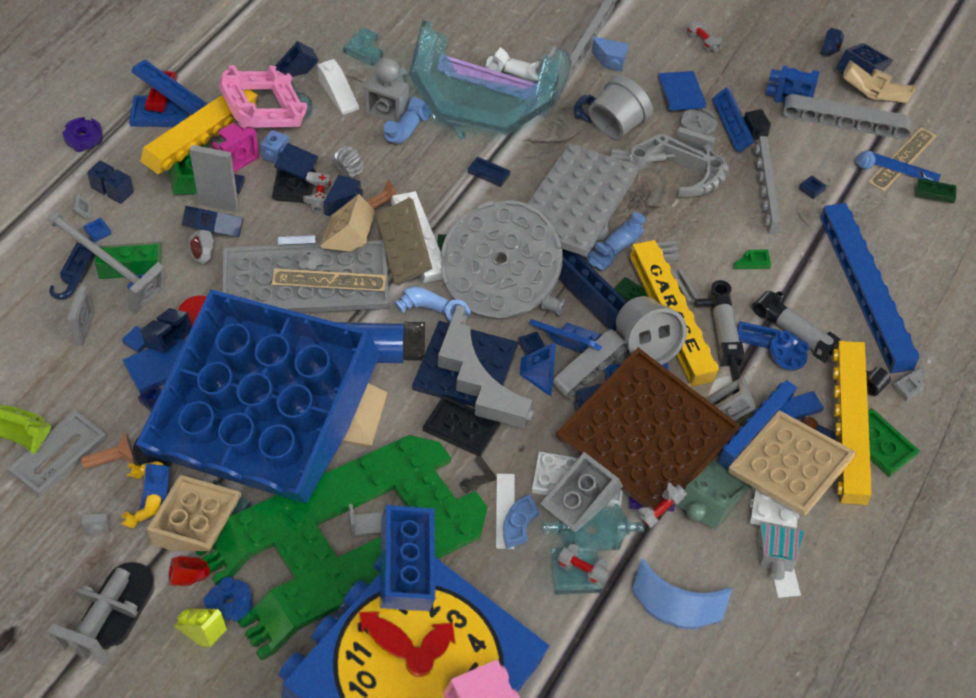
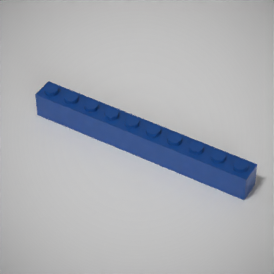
(869, 289)

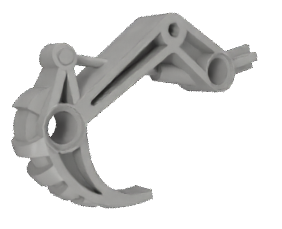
(666, 148)

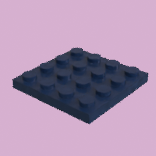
(492, 351)

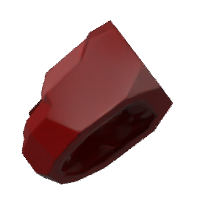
(187, 571)

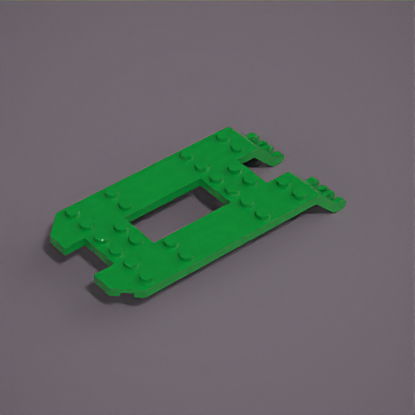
(317, 573)

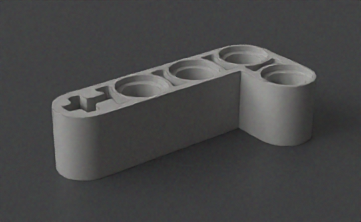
(591, 364)

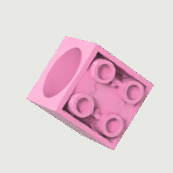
(483, 682)

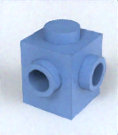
(273, 145)

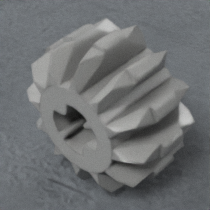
(347, 162)

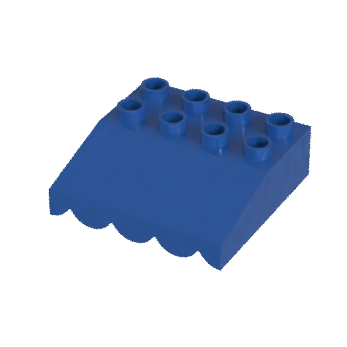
(260, 395)

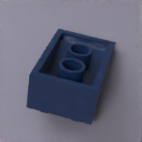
(864, 57)

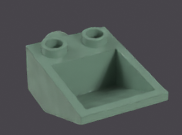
(713, 495)

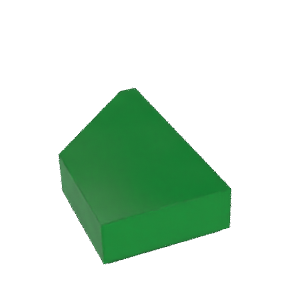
(754, 260)

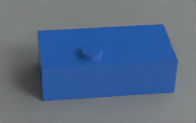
(407, 558)

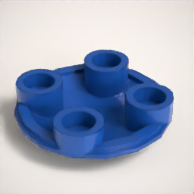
(789, 351)

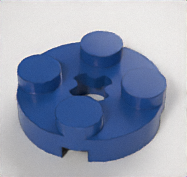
(230, 589)

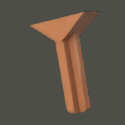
(384, 197)
(121, 451)

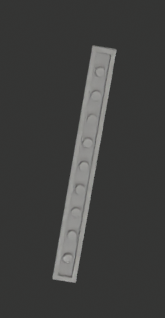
(582, 46)

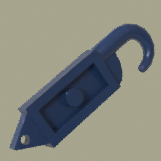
(74, 270)

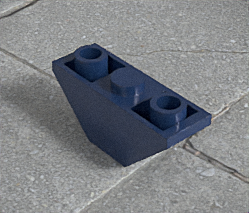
(212, 221)

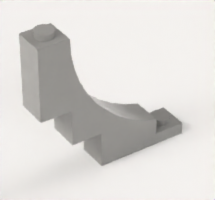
(493, 399)

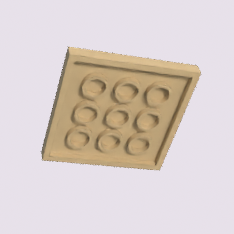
(791, 463)

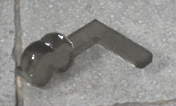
(469, 485)

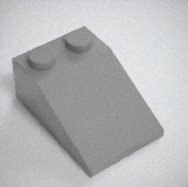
(582, 492)

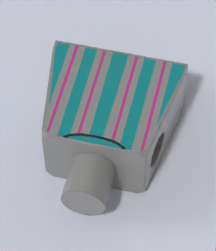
(778, 548)

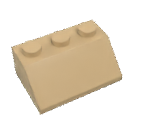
(349, 226)

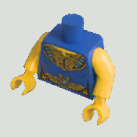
(152, 491)

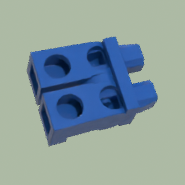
(791, 82)

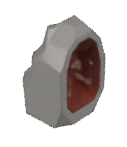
(201, 246)

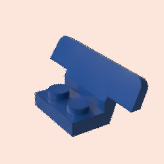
(570, 336)

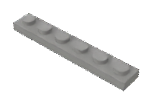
(767, 189)

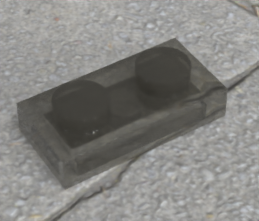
(414, 341)

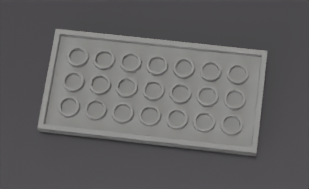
(583, 195)
(251, 269)

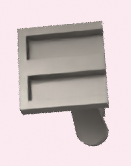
(83, 639)

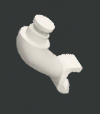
(517, 68)

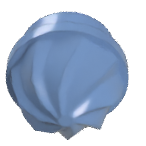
(865, 159)

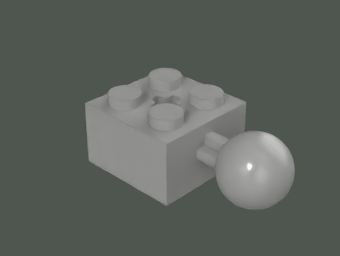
(384, 94)

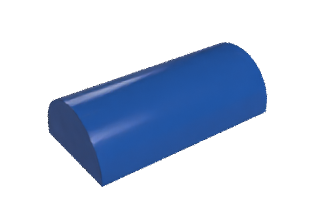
(387, 338)

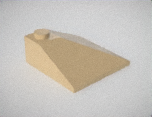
(367, 417)
(192, 515)

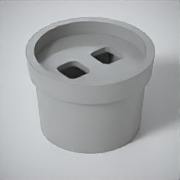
(620, 107)
(665, 328)

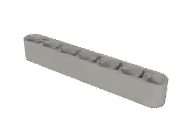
(847, 116)

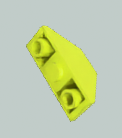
(201, 625)

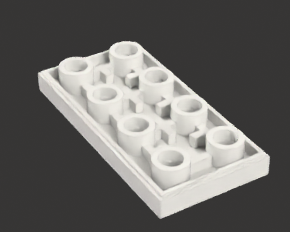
(551, 469)

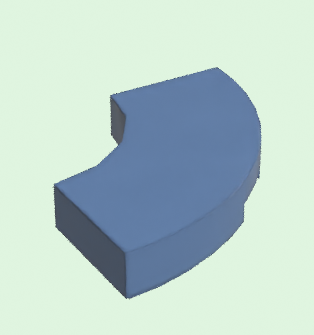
(517, 521)

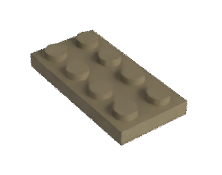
(404, 241)

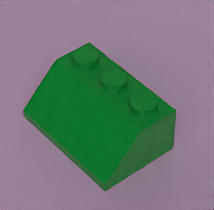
(182, 176)
(136, 257)

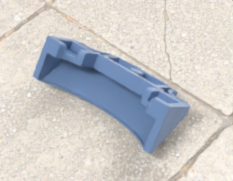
(675, 605)

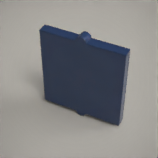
(296, 161)

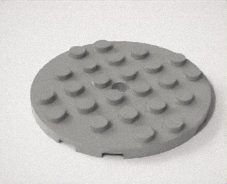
(508, 287)

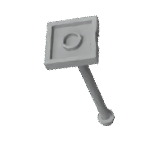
(143, 288)

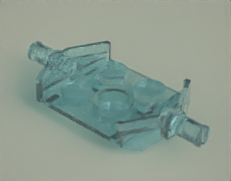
(610, 523)

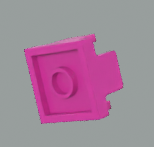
(241, 144)

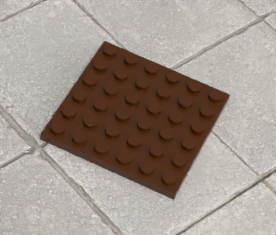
(648, 429)

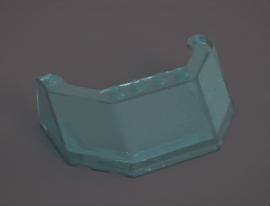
(479, 101)

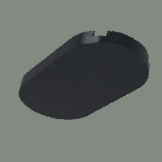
(138, 592)

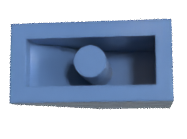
(610, 53)

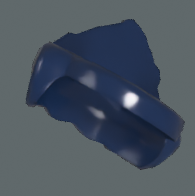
(578, 110)

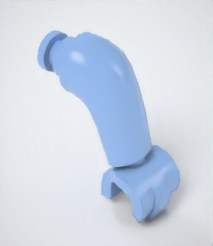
(421, 297)

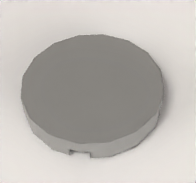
(700, 121)

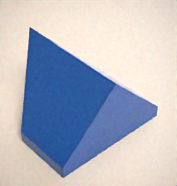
(539, 368)

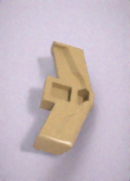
(877, 85)

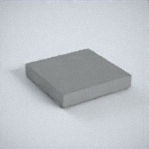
(80, 316)

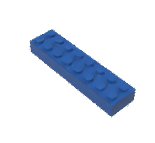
(777, 401)

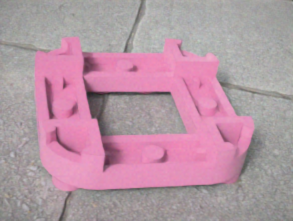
(234, 82)

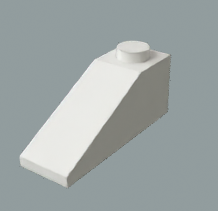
(336, 86)

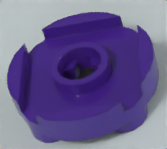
(91, 137)

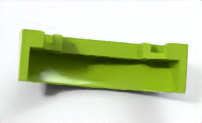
(23, 427)

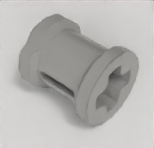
(554, 305)

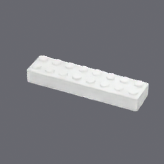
(431, 244)

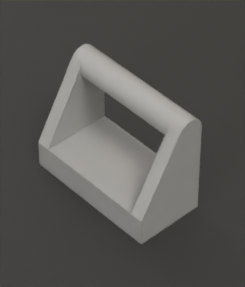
(737, 404)

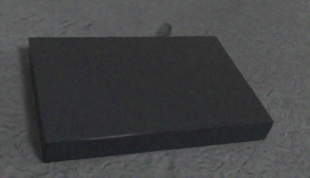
(460, 426)

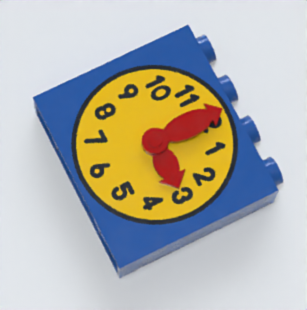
(411, 651)

